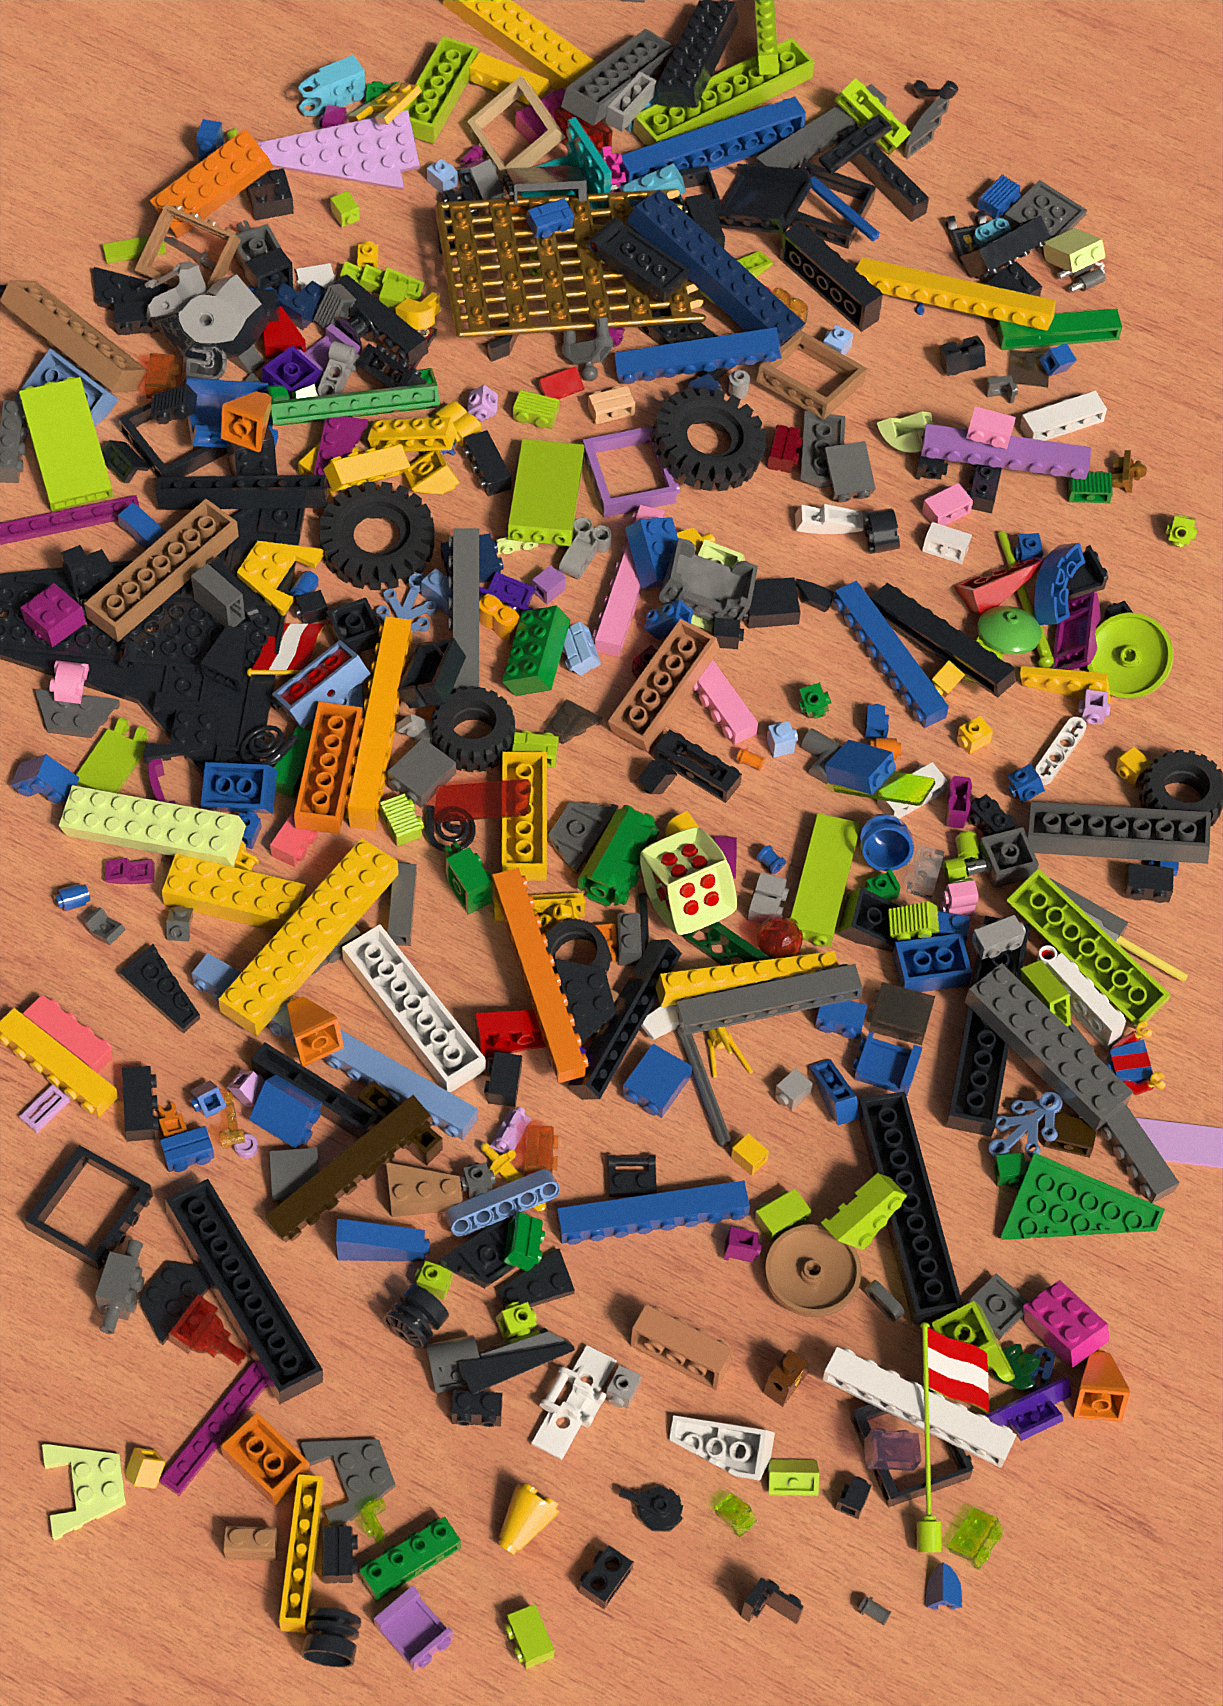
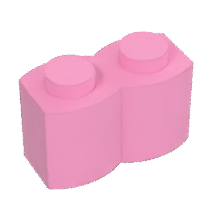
(960, 898)

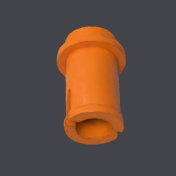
(751, 759)

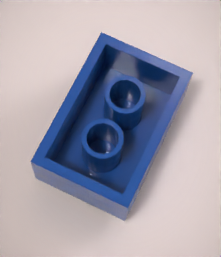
(651, 548)
(239, 787)
(932, 963)

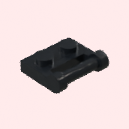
(632, 1182)

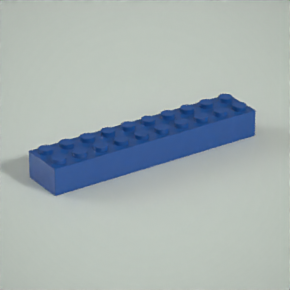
(720, 142)

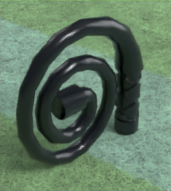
(255, 737)
(455, 829)

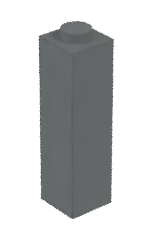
(402, 904)

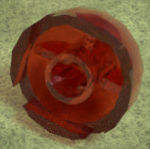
(779, 937)

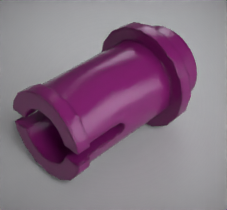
(474, 153)

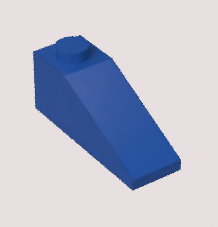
(835, 1092)

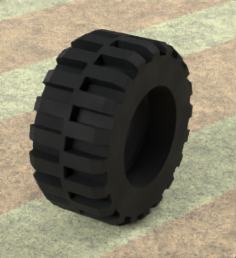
(474, 705)
(1186, 769)

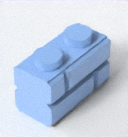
(580, 649)

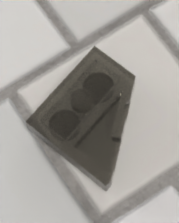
(571, 721)

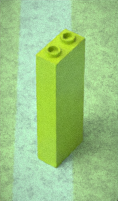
(825, 878)

